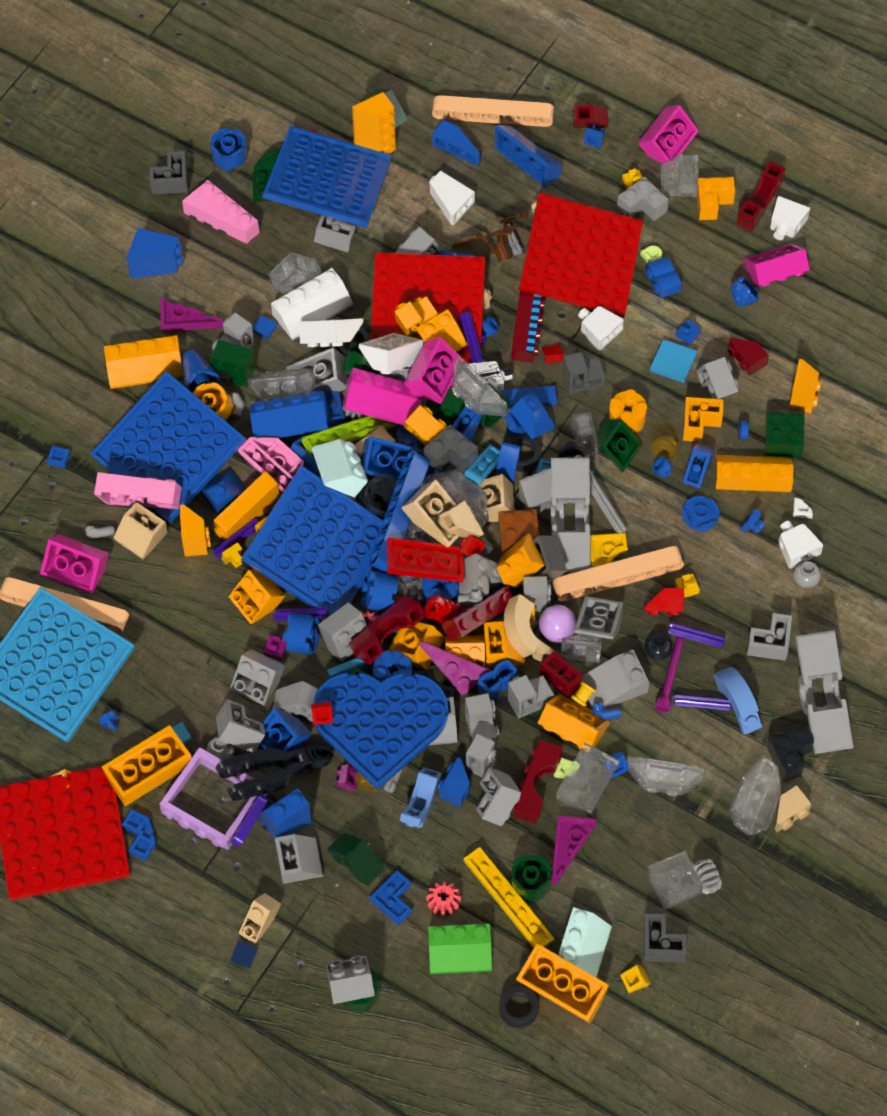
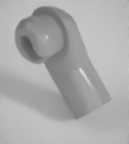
(238, 405)
(92, 532)
(474, 597)

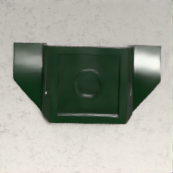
(262, 172)

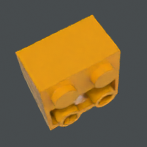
(256, 596)
(498, 646)
(468, 648)

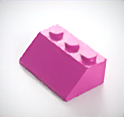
(668, 134)
(777, 264)
(432, 370)
(73, 563)

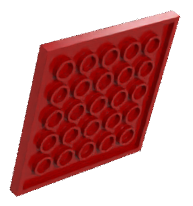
(580, 255)
(445, 280)
(61, 835)

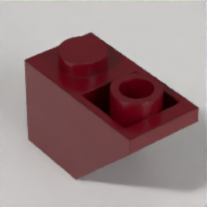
(589, 115)
(748, 354)

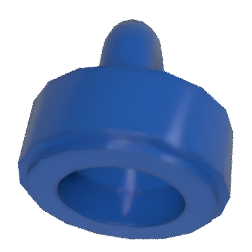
(489, 327)
(662, 467)
(109, 720)

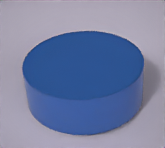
(743, 430)

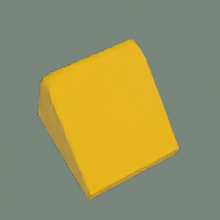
(635, 978)

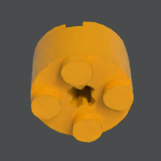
(213, 392)
(629, 408)

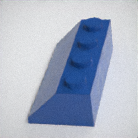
(527, 155)
(290, 415)
(386, 457)

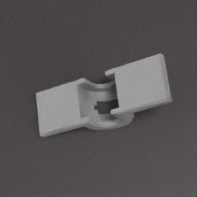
(571, 484)
(827, 724)

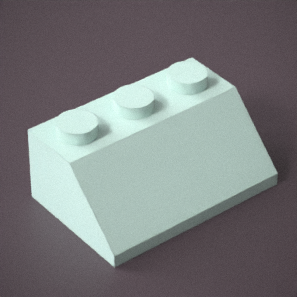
(340, 466)
(585, 940)

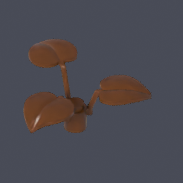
(502, 248)

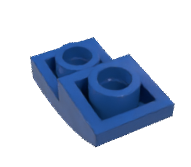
(508, 461)

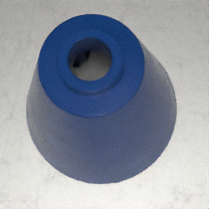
(197, 371)

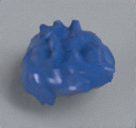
(743, 292)

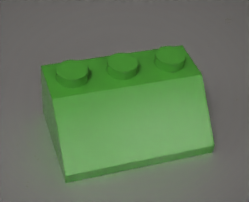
(460, 948)

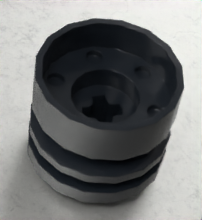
(377, 488)

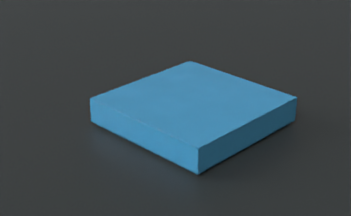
(673, 361)

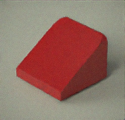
(552, 354)

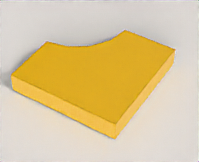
(606, 548)

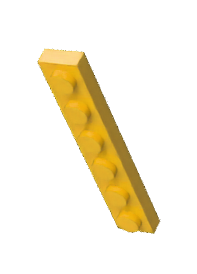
(508, 899)

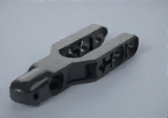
(294, 764)

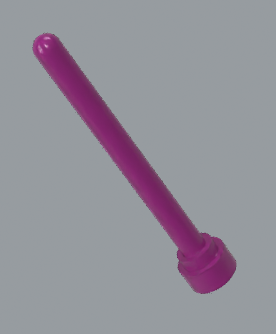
(663, 703)

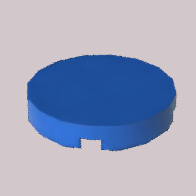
(700, 513)

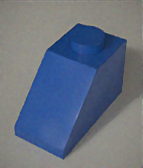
(698, 465)

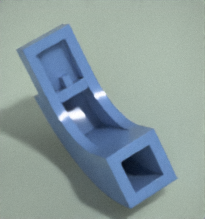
(741, 698)
(422, 798)

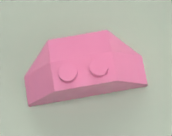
(273, 457)

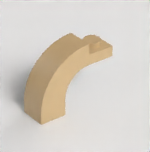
(519, 631)

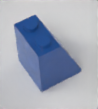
(154, 254)
(286, 814)

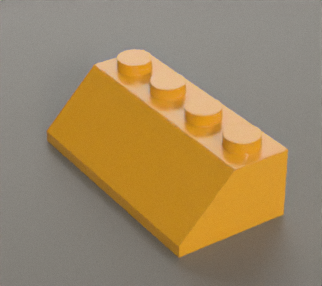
(375, 124)
(143, 361)
(754, 473)
(147, 765)
(563, 983)

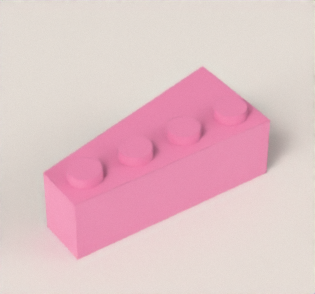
(220, 211)
(146, 491)

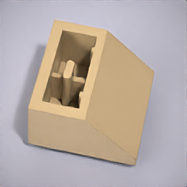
(140, 530)

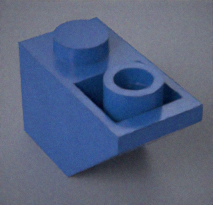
(456, 785)

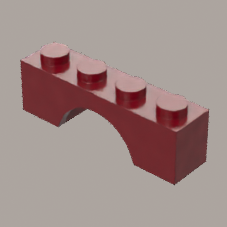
(769, 184)
(402, 614)
(545, 761)

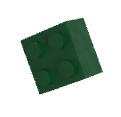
(784, 434)

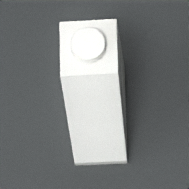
(451, 196)

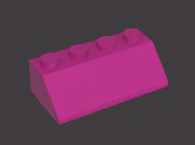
(379, 397)

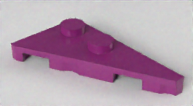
(182, 318)
(460, 672)
(570, 837)

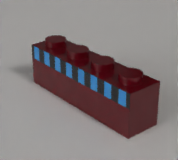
(526, 327)
(477, 613)

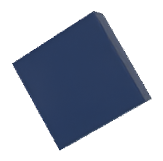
(244, 954)

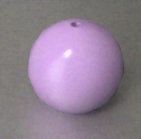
(557, 623)

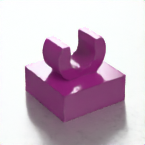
(275, 647)
(347, 778)

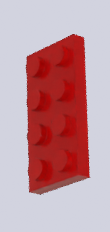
(424, 560)

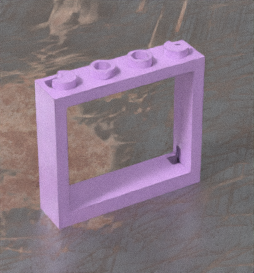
(188, 821)

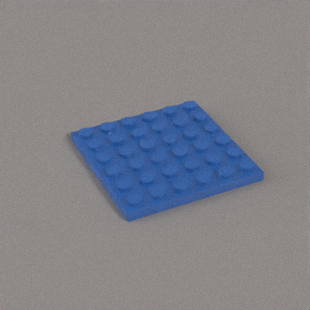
(327, 176)
(170, 438)
(315, 543)

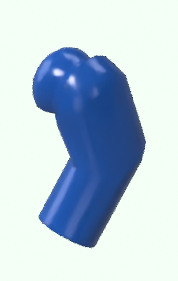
(605, 714)

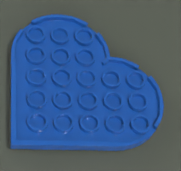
(382, 723)

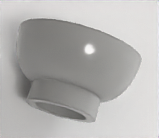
(807, 574)
(220, 749)

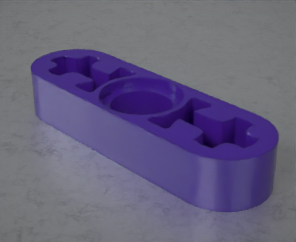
(248, 820)

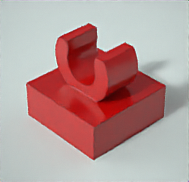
(471, 546)
(322, 713)

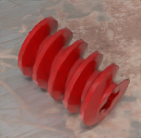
(441, 608)

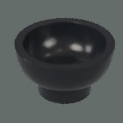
(570, 450)
(658, 647)

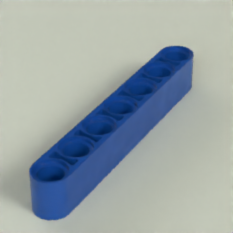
(396, 519)

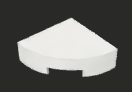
(801, 509)

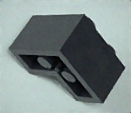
(787, 749)

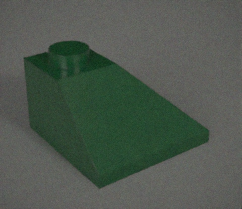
(618, 442)

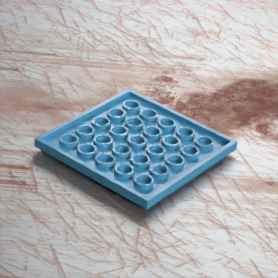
(58, 664)

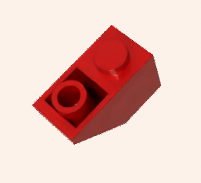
(666, 600)

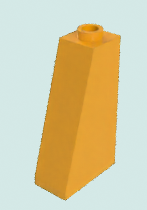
(251, 504)

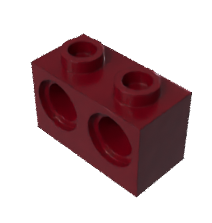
(561, 674)

